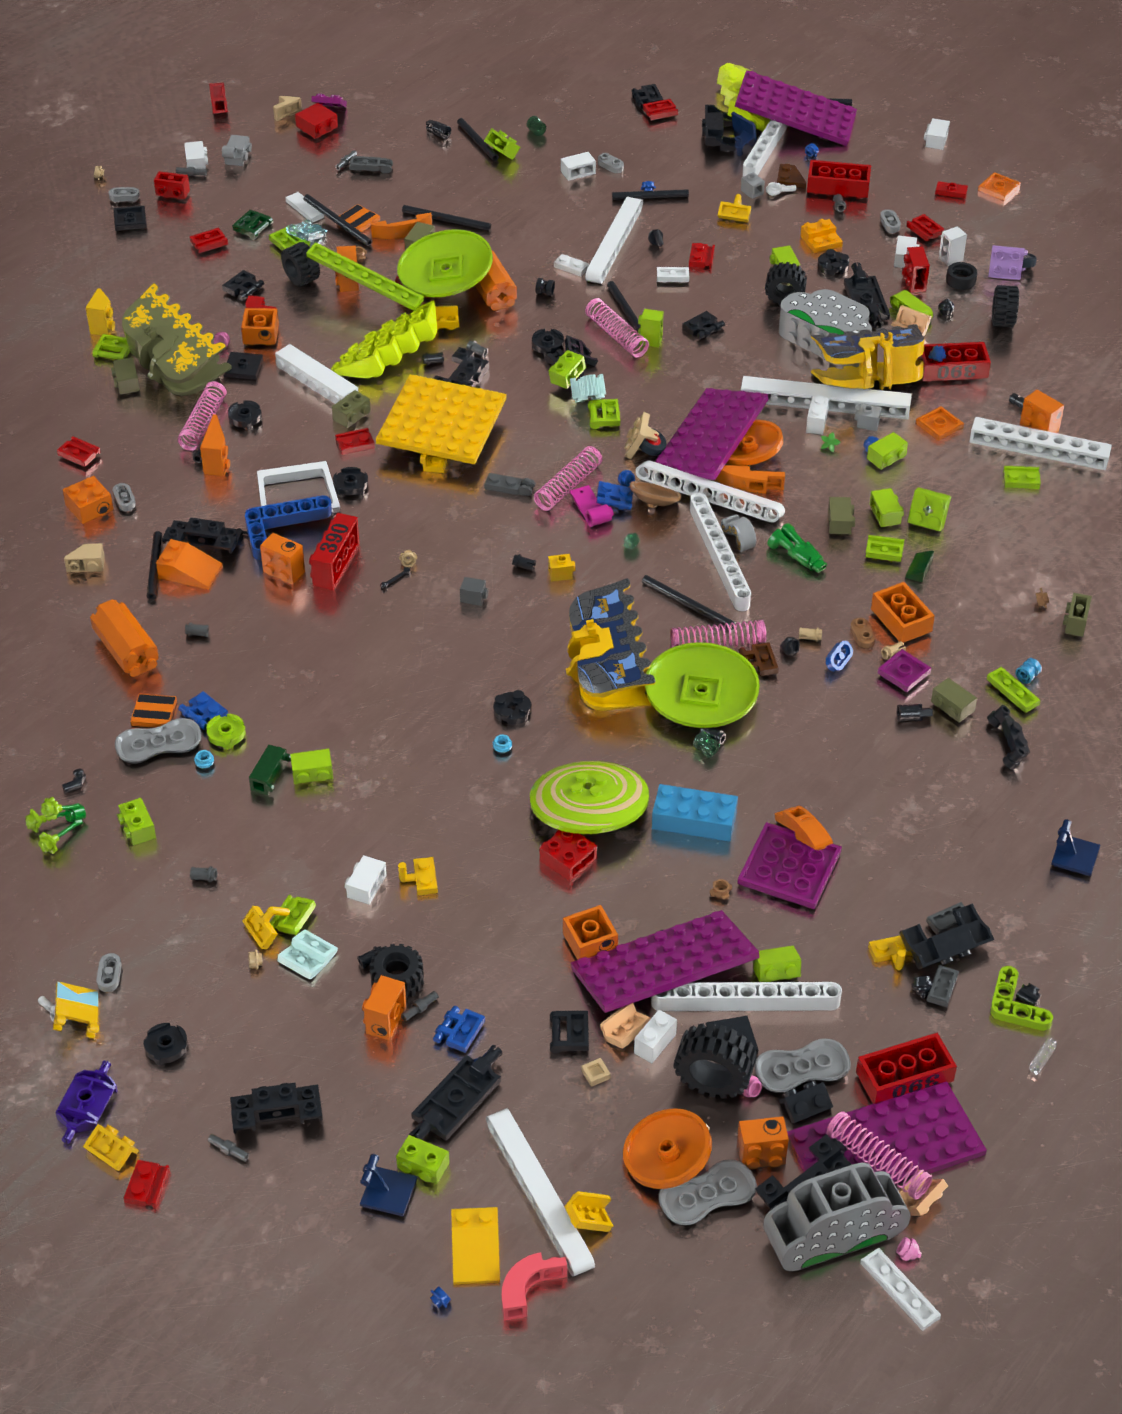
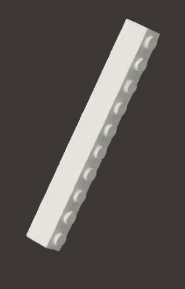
(840, 399)

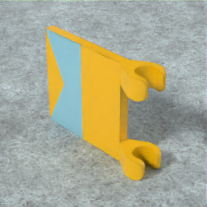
(77, 1005)

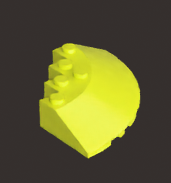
(730, 78)
(388, 343)

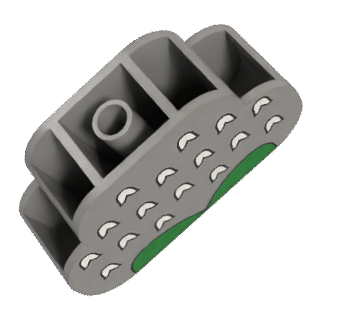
(819, 315)
(835, 1216)

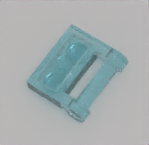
(306, 230)

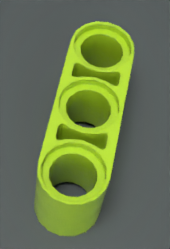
(907, 299)

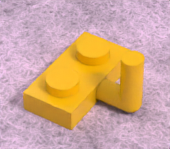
(734, 211)
(423, 874)
(259, 924)
(889, 949)

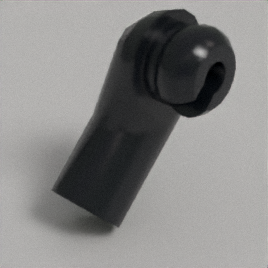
(77, 781)

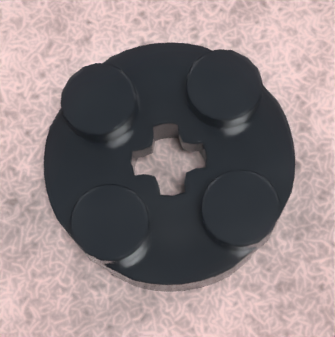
(833, 262)
(547, 341)
(238, 414)
(356, 487)
(512, 699)
(165, 1054)

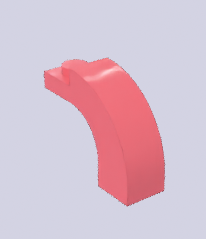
(523, 1276)

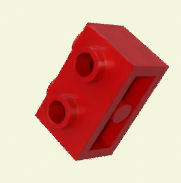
(171, 185)

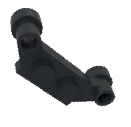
(1013, 734)

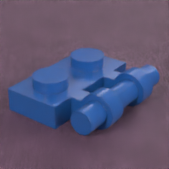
(614, 495)
(205, 706)
(463, 1033)

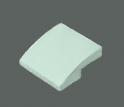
(307, 954)

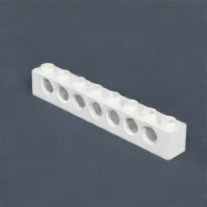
(1040, 443)

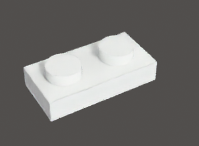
(571, 265)
(673, 274)

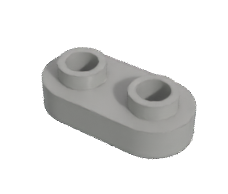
(610, 163)
(124, 194)
(890, 221)
(124, 497)
(109, 974)

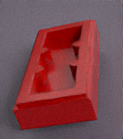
(951, 189)

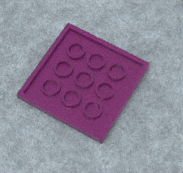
(788, 867)

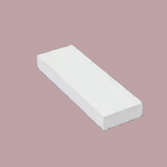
(309, 212)

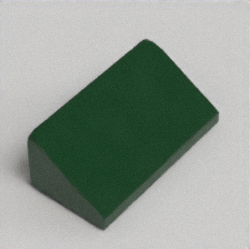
(920, 566)

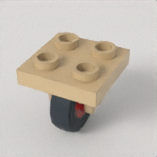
(644, 438)

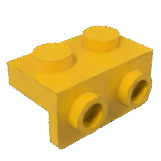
(447, 317)
(588, 1211)

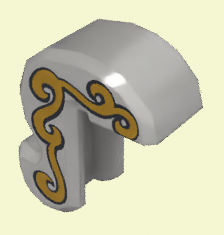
(742, 529)

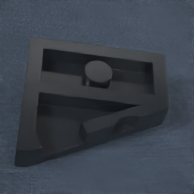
(579, 347)

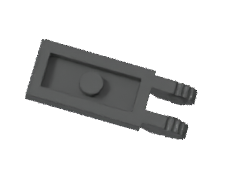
(370, 164)
(509, 484)

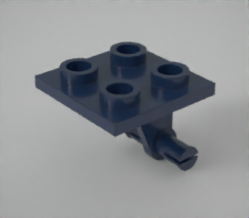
(744, 132)
(1073, 852)
(386, 1188)

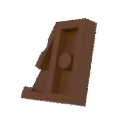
(790, 175)

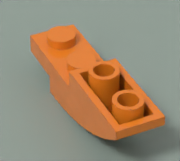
(751, 481)
(806, 827)

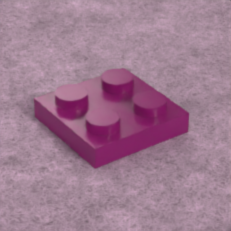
(334, 100)
(904, 670)

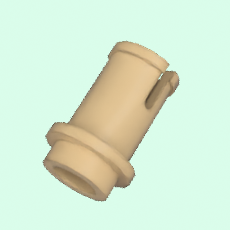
(810, 634)
(889, 651)

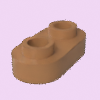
(862, 633)

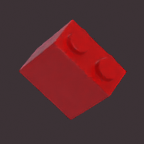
(316, 120)
(916, 269)
(568, 853)

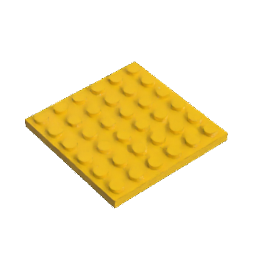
(441, 419)

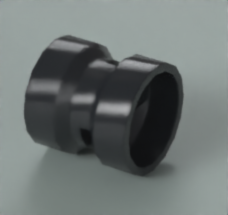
(544, 286)

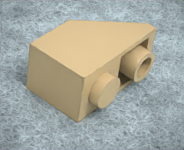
(85, 559)

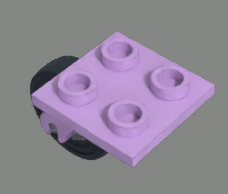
(1010, 262)

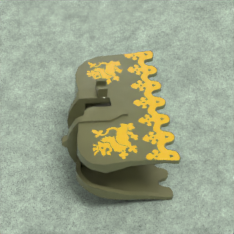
(170, 345)

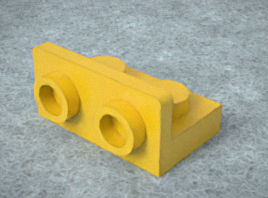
(433, 463)
(109, 1146)

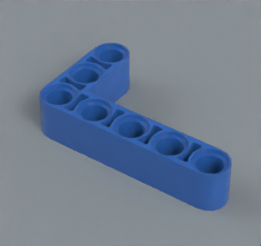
(282, 515)

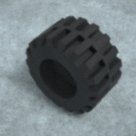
(298, 266)
(784, 273)
(1005, 306)
(400, 959)

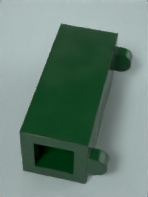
(268, 769)

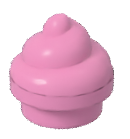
(222, 337)
(753, 1088)
(908, 1249)

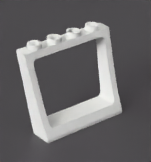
(298, 472)

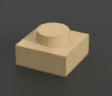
(595, 1072)

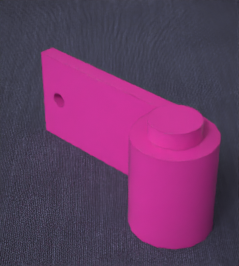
(593, 512)

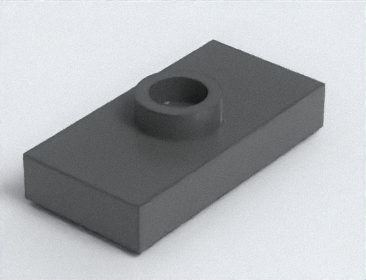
(944, 919)
(942, 986)

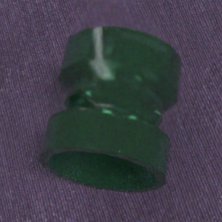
(536, 126)
(707, 745)

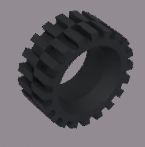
(720, 1046)

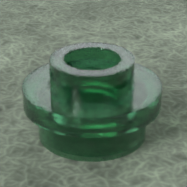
(631, 540)

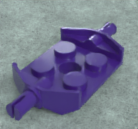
(80, 1114)

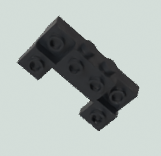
(713, 128)
(470, 369)
(204, 534)
(942, 947)
(275, 1104)
(829, 1160)

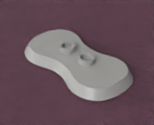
(173, 737)
(818, 1061)
(722, 1185)

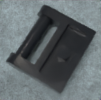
(576, 1031)

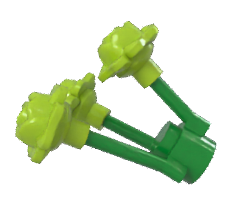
(50, 810)

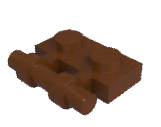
(764, 658)

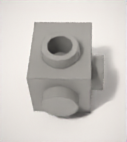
(752, 185)
(868, 417)

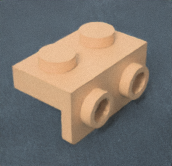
(908, 316)
(623, 1026)
(921, 1206)

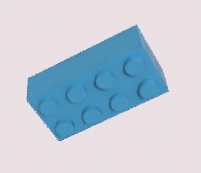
(694, 812)

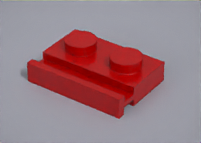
(660, 109)
(925, 227)
(208, 240)
(701, 255)
(354, 441)
(78, 451)
(146, 1184)

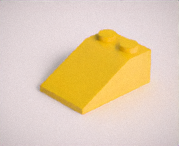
(475, 1245)

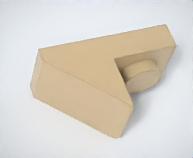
(287, 107)

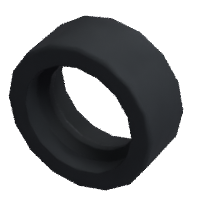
(961, 268)

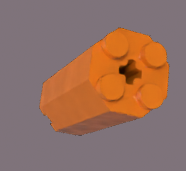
(497, 287)
(124, 638)

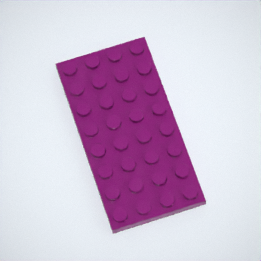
(796, 107)
(712, 431)
(664, 960)
(920, 1125)

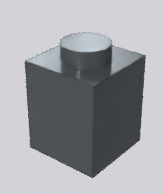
(473, 591)

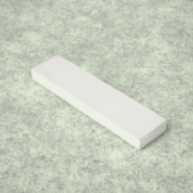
(900, 1289)

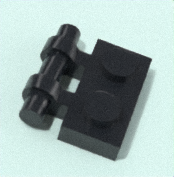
(646, 95)
(239, 284)
(703, 325)

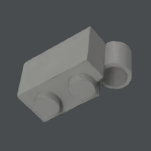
(236, 150)

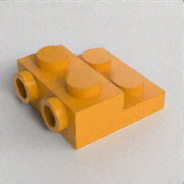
(821, 235)

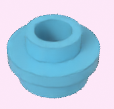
(502, 743)
(204, 759)

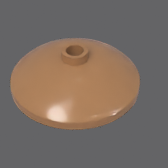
(654, 494)

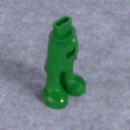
(801, 551)

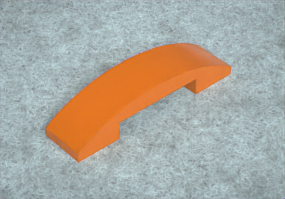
(397, 230)

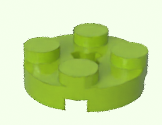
(229, 738)

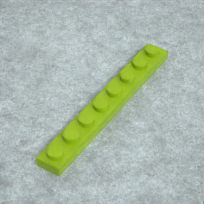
(365, 276)

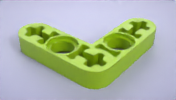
(1007, 1003)

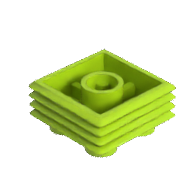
(939, 504)

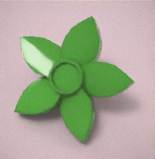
(830, 441)

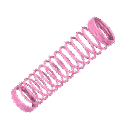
(636, 341)
(186, 432)
(542, 490)
(760, 627)
(841, 1128)

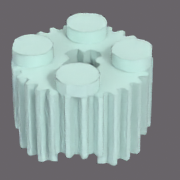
(588, 387)

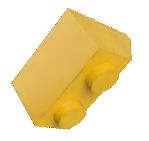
(100, 314)

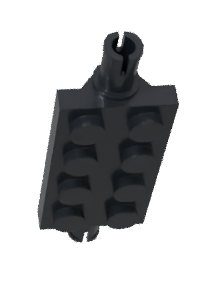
(866, 291)
(457, 1096)

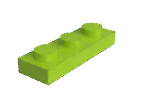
(1013, 689)

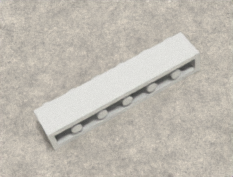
(313, 374)

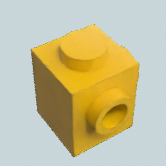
(561, 567)

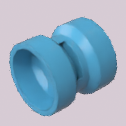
(1027, 671)

